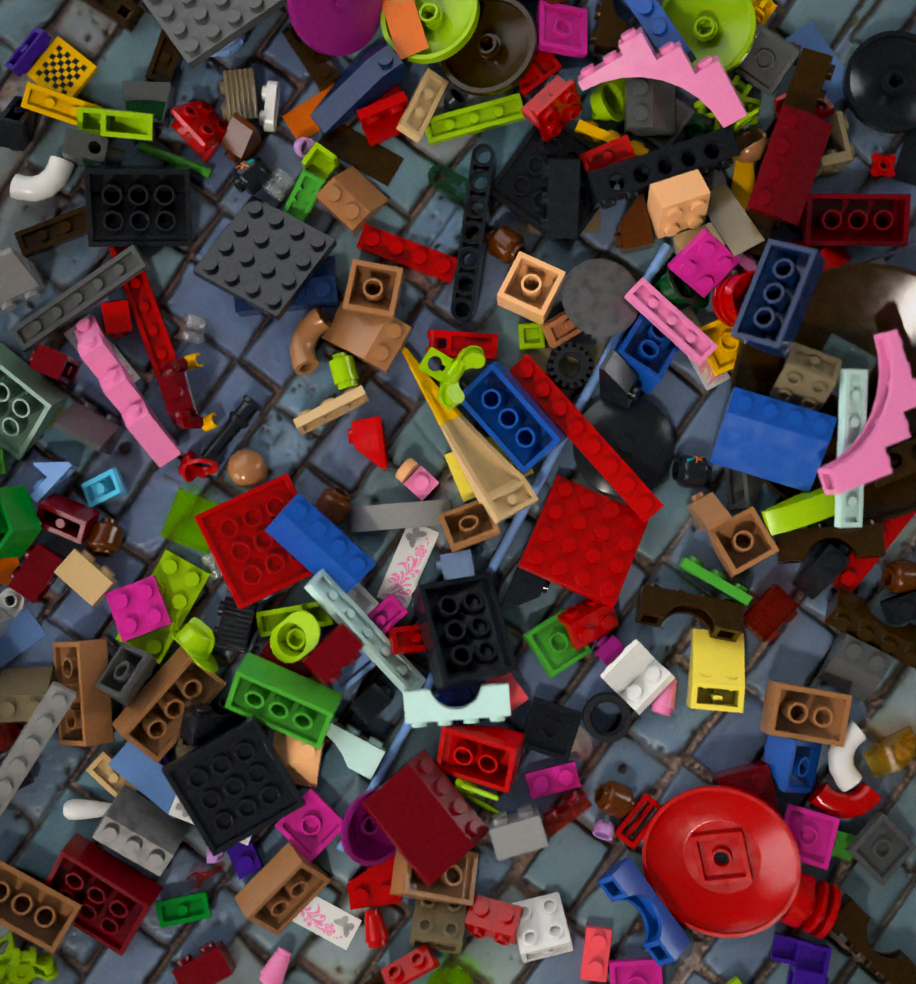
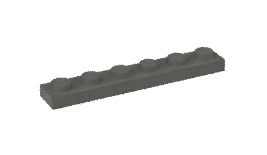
(79, 298)

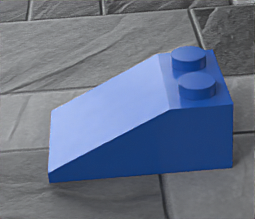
(647, 352)

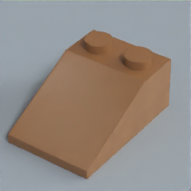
(368, 337)
(805, 713)
(453, 887)

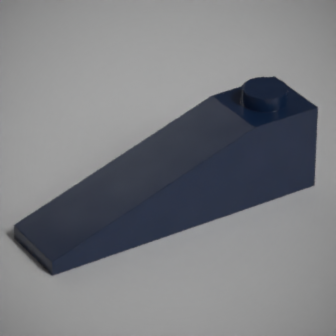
(363, 82)

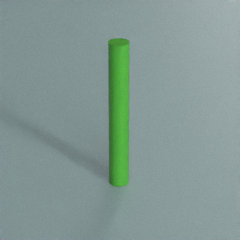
(175, 159)

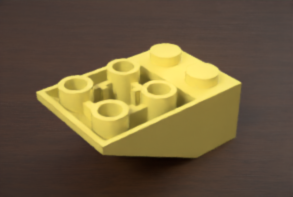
(716, 673)

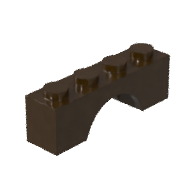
(608, 30)
(862, 541)
(850, 615)
(719, 616)
(853, 924)

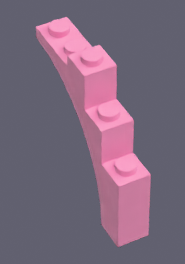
(638, 59)
(122, 391)
(887, 425)

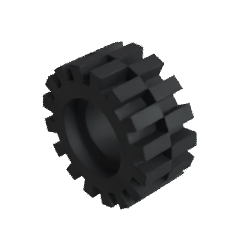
(583, 358)

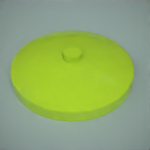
(446, 27)
(715, 28)

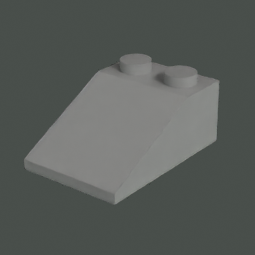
(17, 280)

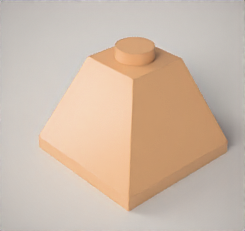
(299, 759)

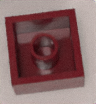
(332, 654)

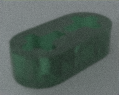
(446, 188)

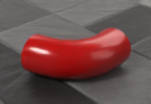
(844, 804)

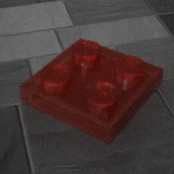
(558, 817)

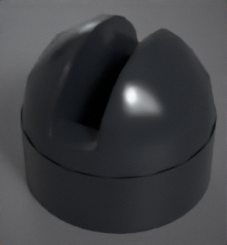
(454, 100)

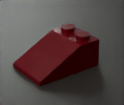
(750, 777)

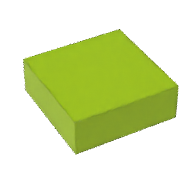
(530, 336)

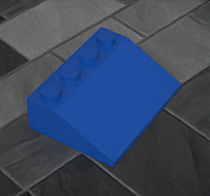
(772, 439)

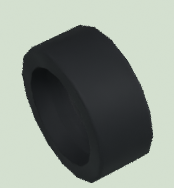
(624, 726)

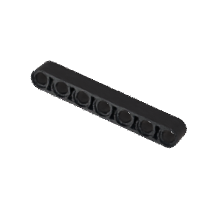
(469, 222)

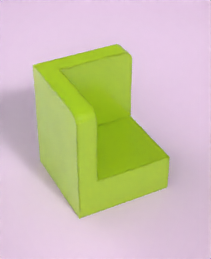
(320, 161)

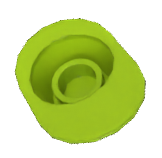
(608, 101)
(295, 637)
(198, 642)

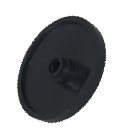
(882, 82)
(637, 434)

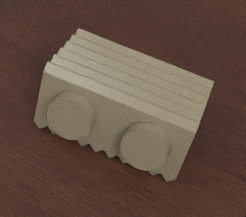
(241, 94)

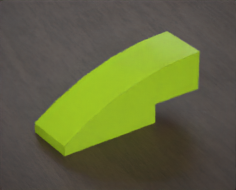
(115, 123)
(799, 511)
(269, 619)

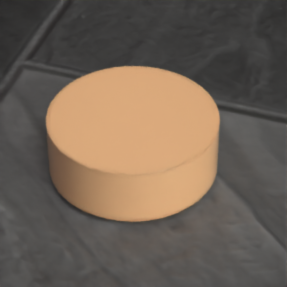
(406, 470)

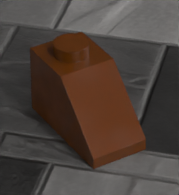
(240, 139)
(635, 229)

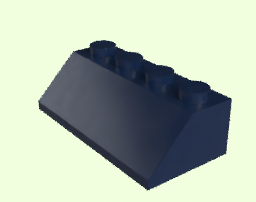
(320, 291)
(778, 297)

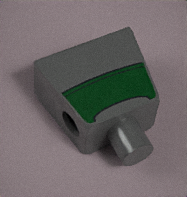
(150, 98)
(81, 145)

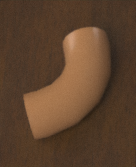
(305, 339)

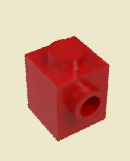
(116, 317)

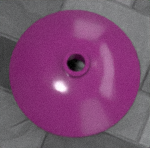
(364, 841)

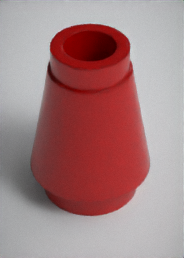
(375, 929)

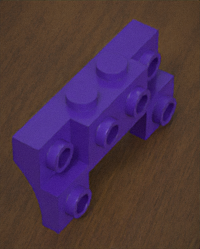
(807, 959)

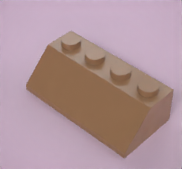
(79, 667)
(157, 711)
(35, 909)

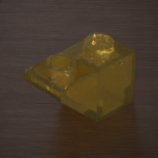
(891, 752)

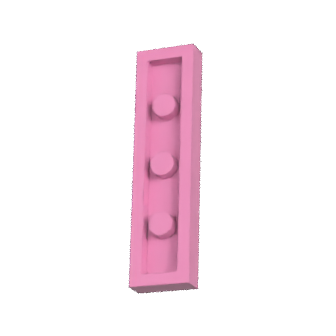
(670, 321)

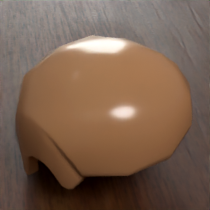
(752, 145)
(247, 468)

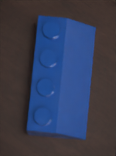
(512, 417)
(320, 543)

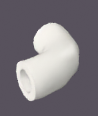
(44, 184)
(842, 758)

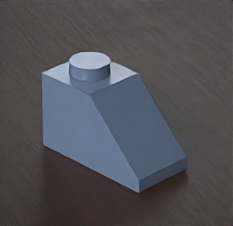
(455, 565)

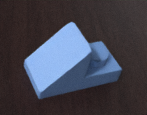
(56, 475)

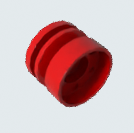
(730, 295)
(813, 906)

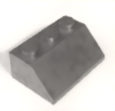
(140, 830)

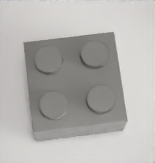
(517, 832)

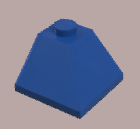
(792, 763)

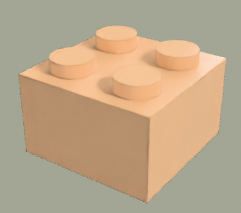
(678, 204)
(531, 288)

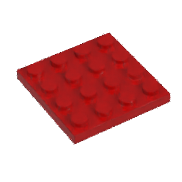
(583, 542)
(242, 549)

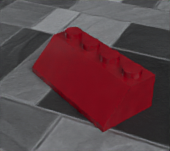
(790, 165)
(856, 220)

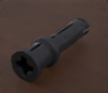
(237, 420)

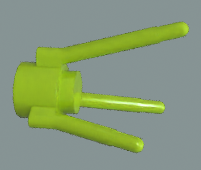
(468, 789)

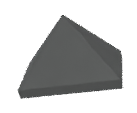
(741, 489)

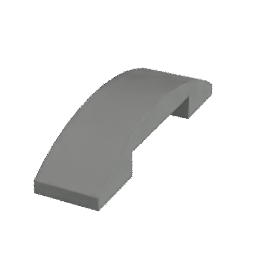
(398, 515)

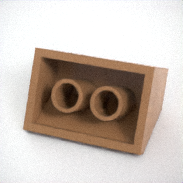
(281, 889)

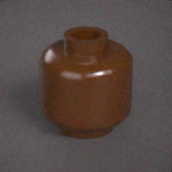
(505, 244)
(334, 504)
(105, 537)
(900, 577)
(614, 799)

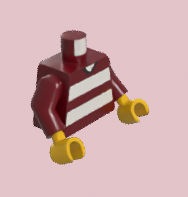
(179, 396)

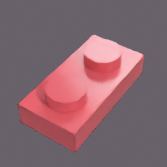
(595, 953)

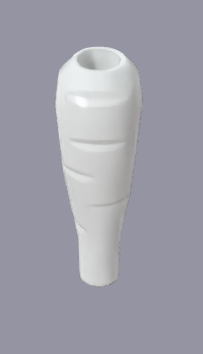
(84, 809)

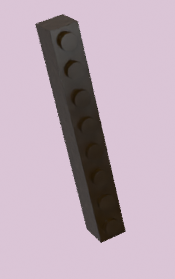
(803, 94)

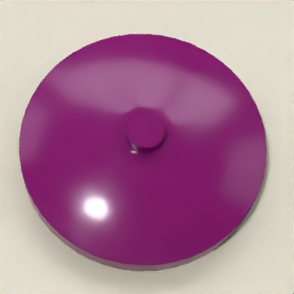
(335, 25)

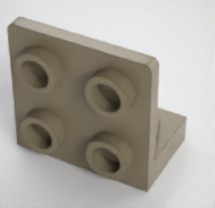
(840, 149)
(806, 378)
(438, 926)

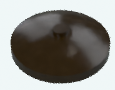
(497, 52)

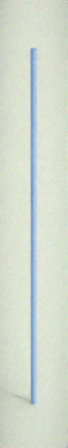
(518, 519)

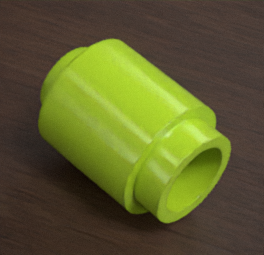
(344, 371)

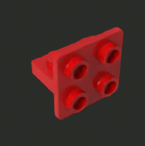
(553, 107)
(382, 116)
(199, 127)

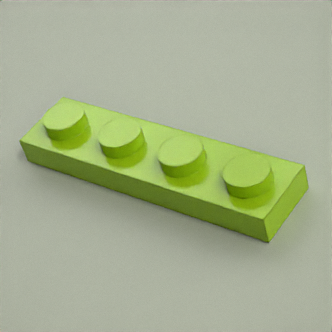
(474, 119)

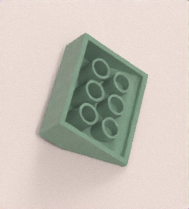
(26, 404)

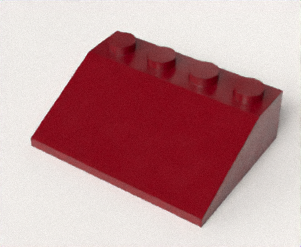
(425, 817)
(110, 891)

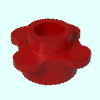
(877, 170)

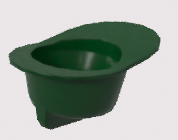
(679, 292)

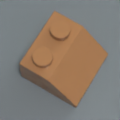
(351, 199)
(374, 288)
(468, 525)
(742, 542)

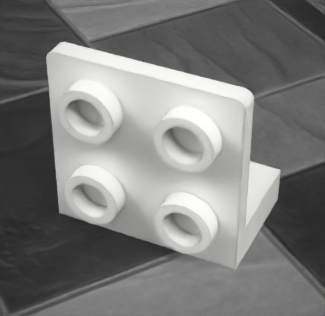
(637, 676)
(543, 928)

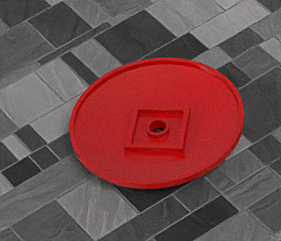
(717, 896)

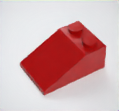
(481, 754)

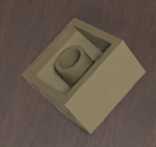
(22, 691)

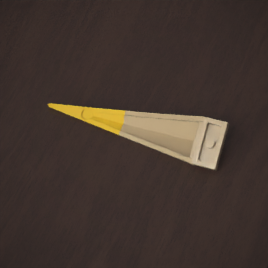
(490, 475)

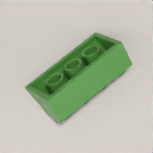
(283, 700)

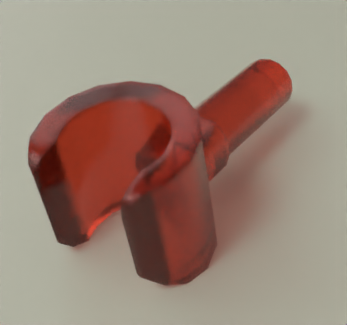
(203, 876)

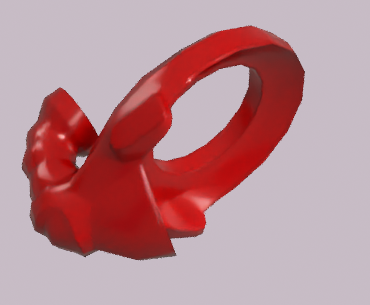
(190, 471)

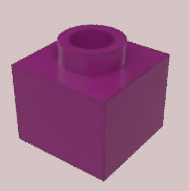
(608, 648)

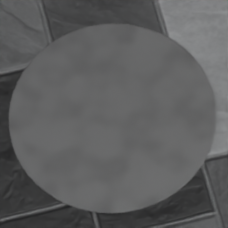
(595, 297)

